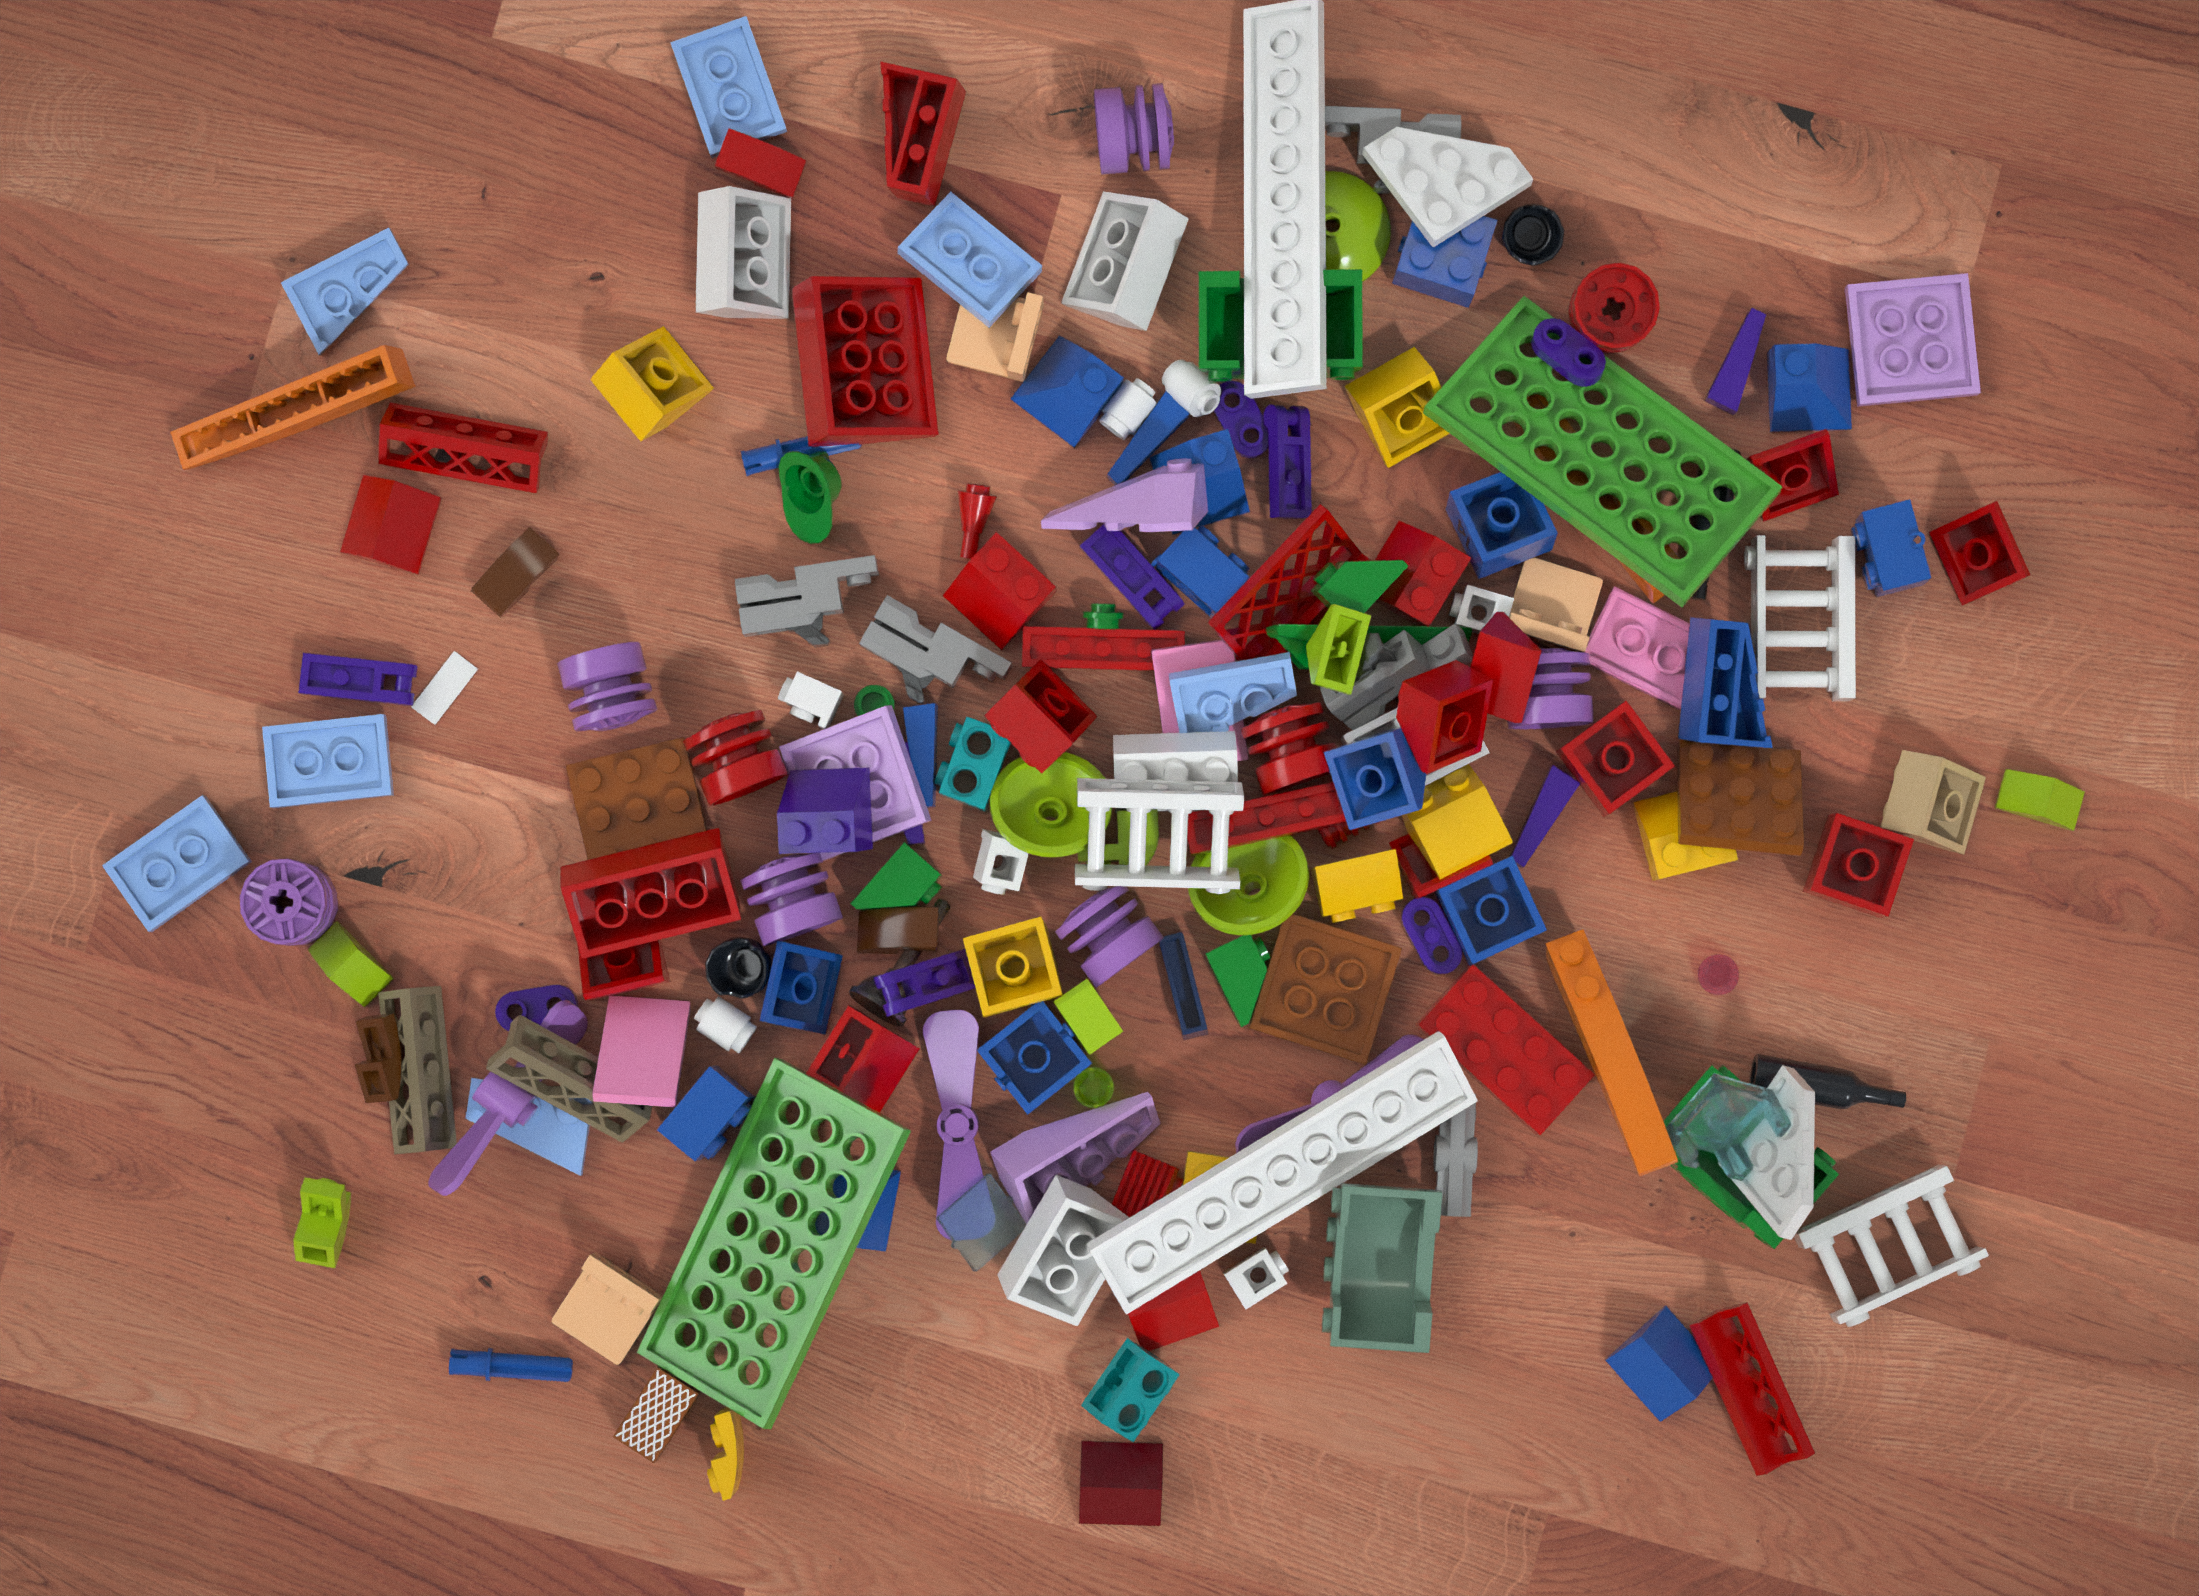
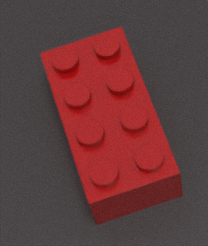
(650, 893)
(1506, 1050)

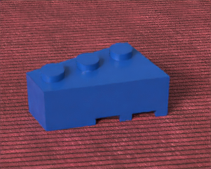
(1721, 686)

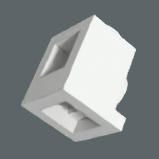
(1474, 596)
(811, 699)
(1010, 872)
(1252, 1292)

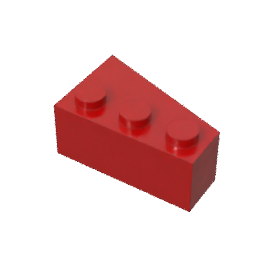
(919, 129)

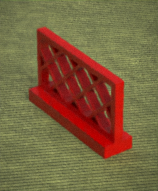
(1300, 604)

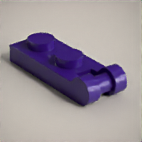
(1289, 461)
(1131, 574)
(356, 679)
(926, 982)

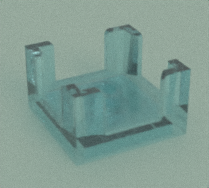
(1721, 1119)

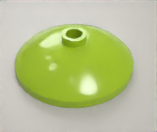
(1362, 224)
(1026, 797)
(1270, 865)

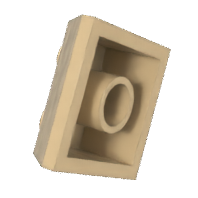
(1933, 801)

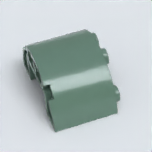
(1381, 1267)

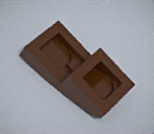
(514, 572)
(898, 929)
(381, 1070)

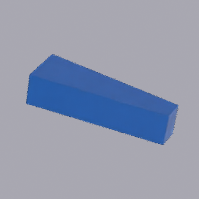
(1156, 429)
(922, 743)

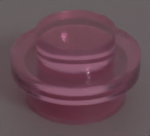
(1718, 974)

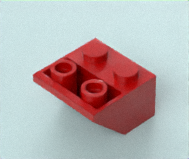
(863, 1059)

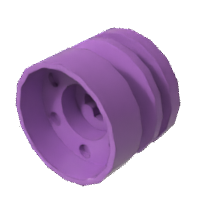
(1132, 128)
(607, 686)
(1552, 695)
(791, 898)
(313, 902)
(1108, 934)

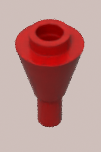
(975, 508)

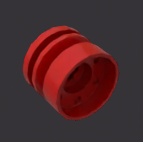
(1624, 287)
(1289, 746)
(735, 757)

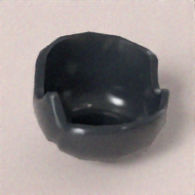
(1533, 234)
(738, 967)

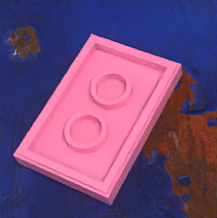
(1640, 646)
(1184, 658)
(641, 1051)

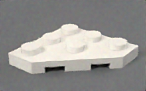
(1445, 179)
(1784, 1166)

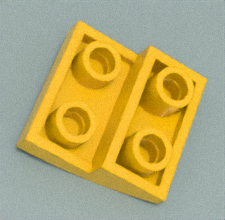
(727, 1465)

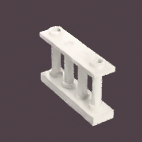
(1839, 599)
(1139, 799)
(1894, 1205)

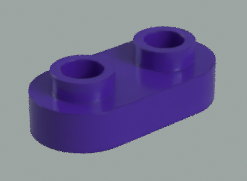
(1565, 353)
(1241, 419)
(1433, 934)
(533, 1003)

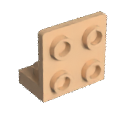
(1004, 346)
(1555, 604)
(606, 1308)

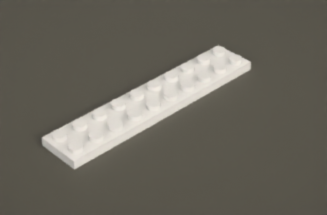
(1284, 199)
(1282, 1172)

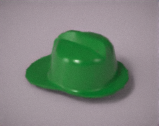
(808, 490)

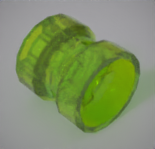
(1093, 1087)

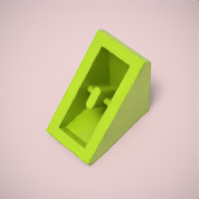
(1337, 648)
(2040, 798)
(350, 965)
(1088, 1017)

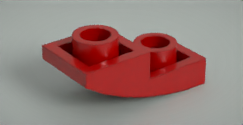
(760, 163)

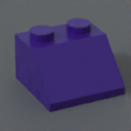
(825, 811)

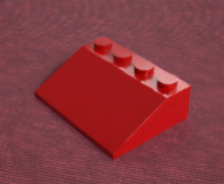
(864, 360)

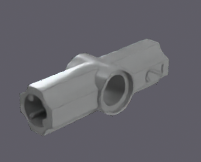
(1456, 1162)

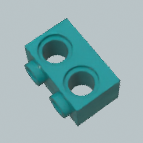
(984, 766)
(1130, 1390)

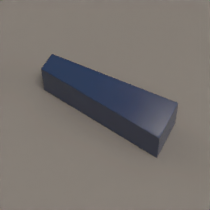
(1183, 986)

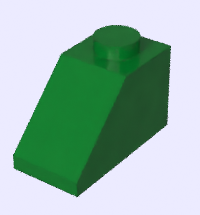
(1356, 582)
(900, 883)
(1240, 973)

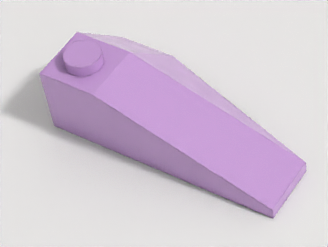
(1157, 501)
(1072, 1148)

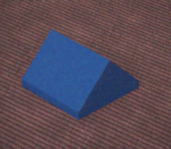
(801, 987)
(1662, 1365)

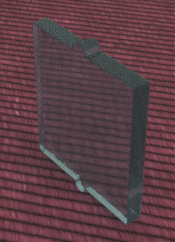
(981, 1222)

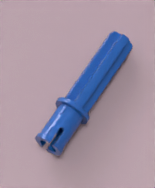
(769, 456)
(509, 1365)

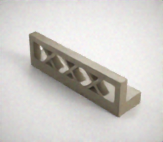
(572, 1067)
(423, 1070)

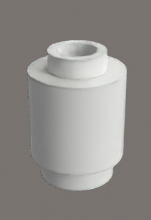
(1191, 388)
(1128, 408)
(724, 1024)

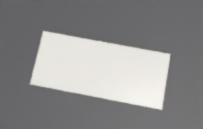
(444, 687)

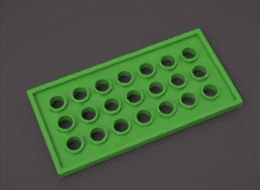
(1606, 476)
(829, 1252)

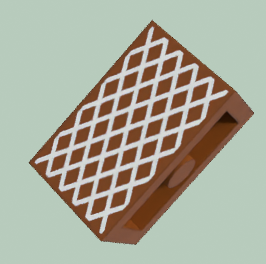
(656, 1414)

